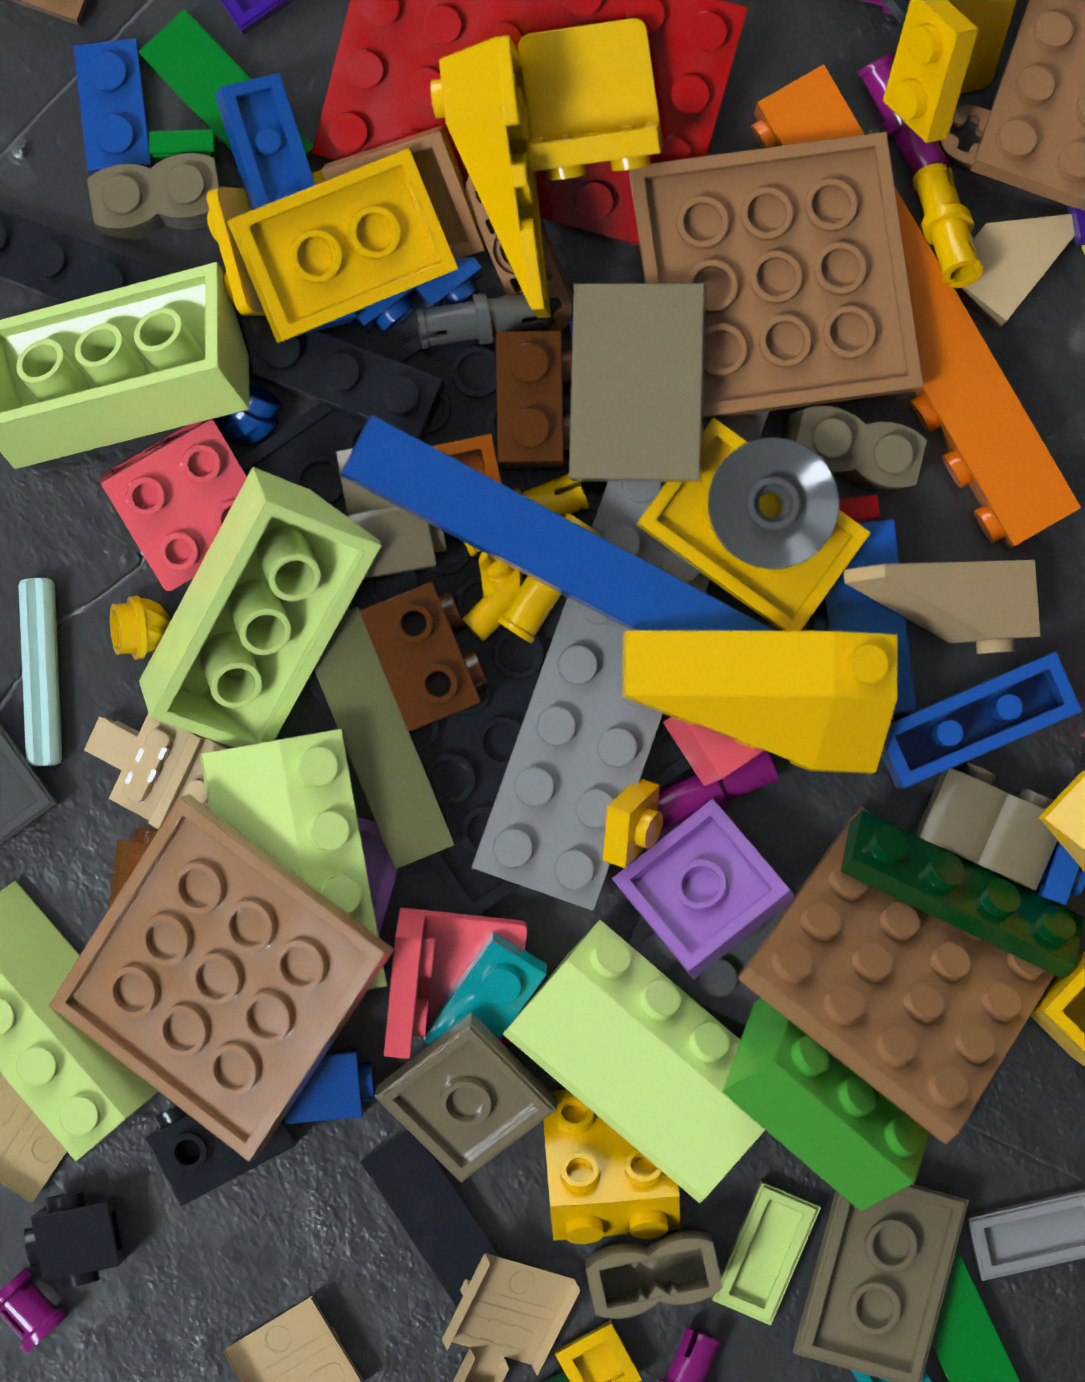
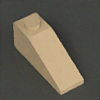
(959, 600)

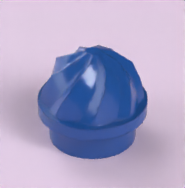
(256, 422)

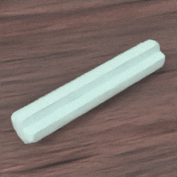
(40, 672)

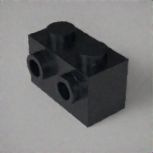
(199, 1160)

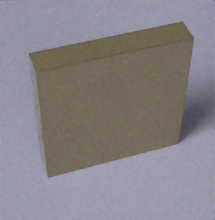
(466, 1097)

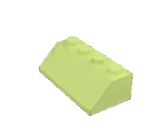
(120, 366)
(257, 614)
(299, 809)
(639, 1059)
(47, 1060)

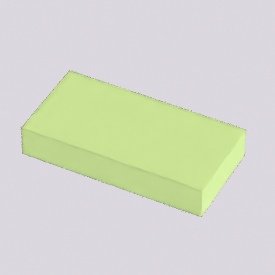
(766, 1252)

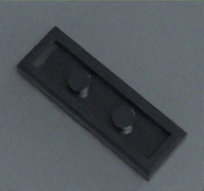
(430, 1210)

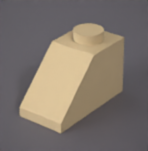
(1013, 262)

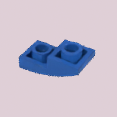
(443, 290)

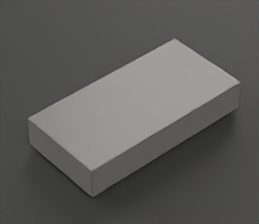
(1028, 1235)

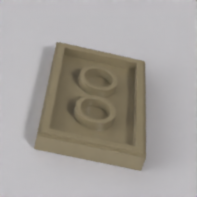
(637, 382)
(881, 1283)

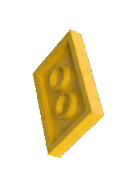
(342, 245)
(780, 596)

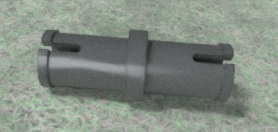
(476, 320)

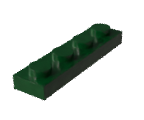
(962, 894)

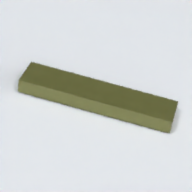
(380, 745)

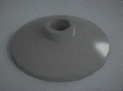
(806, 498)

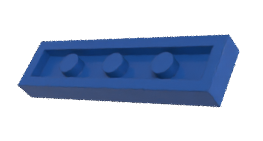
(266, 146)

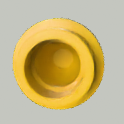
(137, 626)

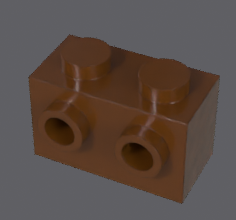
(529, 399)
(422, 655)

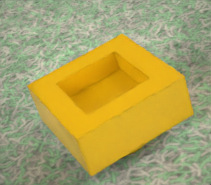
(632, 823)
(598, 1357)

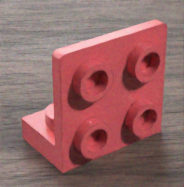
(176, 497)
(427, 963)

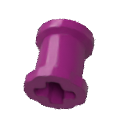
(28, 1311)

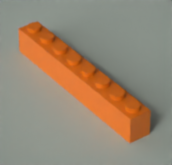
(963, 387)

